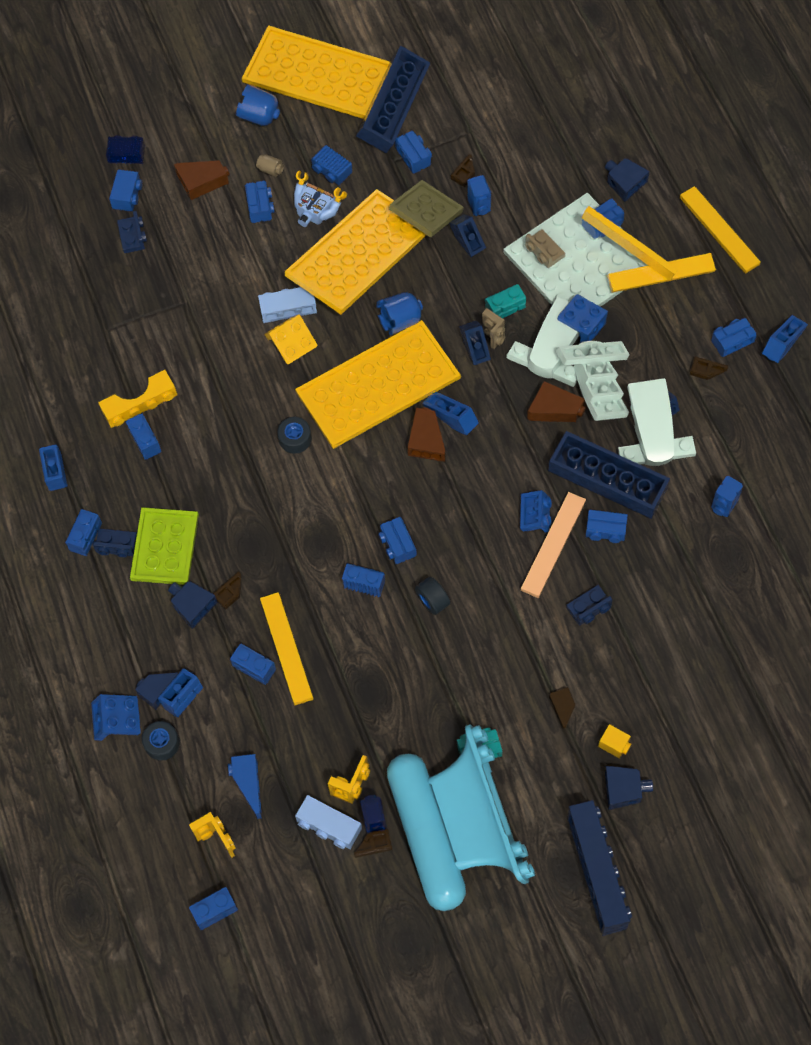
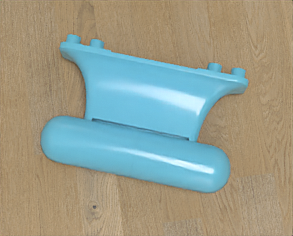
(455, 820)

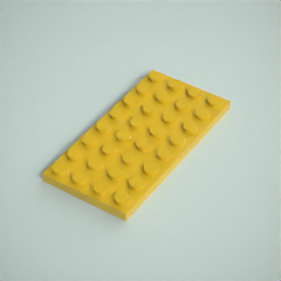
(315, 72)
(355, 253)
(377, 384)

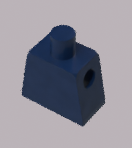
(626, 177)
(191, 602)
(625, 786)

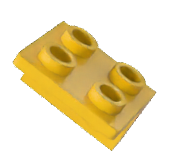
(292, 338)
(348, 792)
(206, 825)

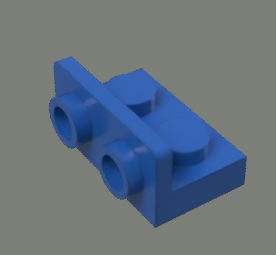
(535, 511)

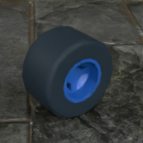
(291, 428)
(432, 595)
(156, 734)

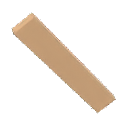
(553, 545)

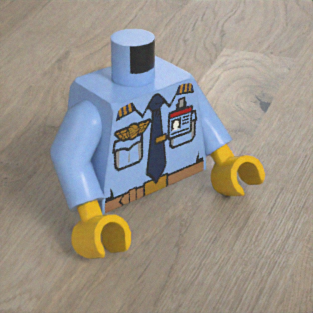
(314, 203)

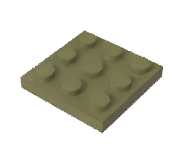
(426, 208)

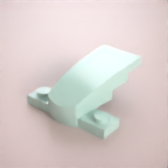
(543, 357)
(598, 376)
(654, 426)

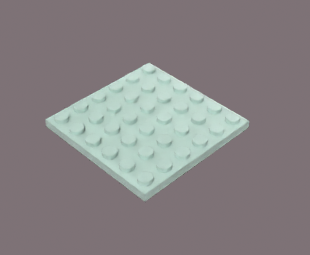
(585, 259)

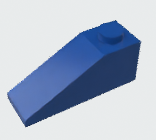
(784, 339)
(452, 412)
(245, 774)

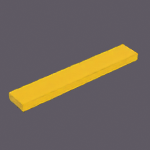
(720, 230)
(629, 243)
(647, 276)
(286, 649)

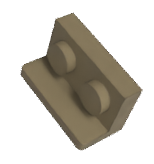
(544, 248)
(493, 327)

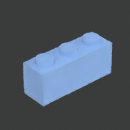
(286, 304)
(328, 823)

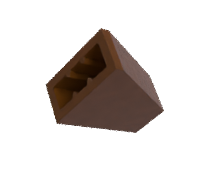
(201, 177)
(555, 405)
(426, 437)

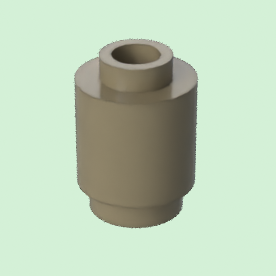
(270, 165)

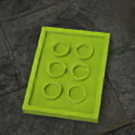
(164, 546)

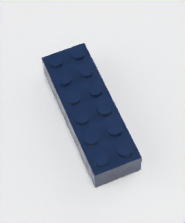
(393, 99)
(608, 474)
(598, 867)

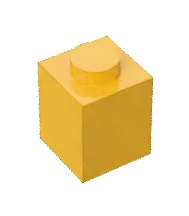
(615, 741)

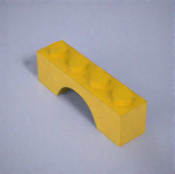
(119, 410)

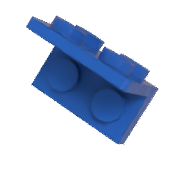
(583, 317)
(115, 716)

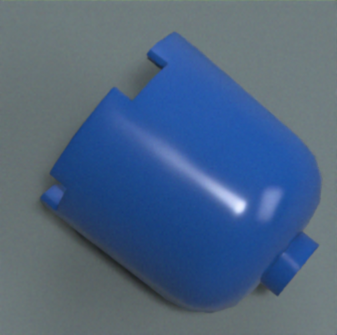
(258, 106)
(399, 312)

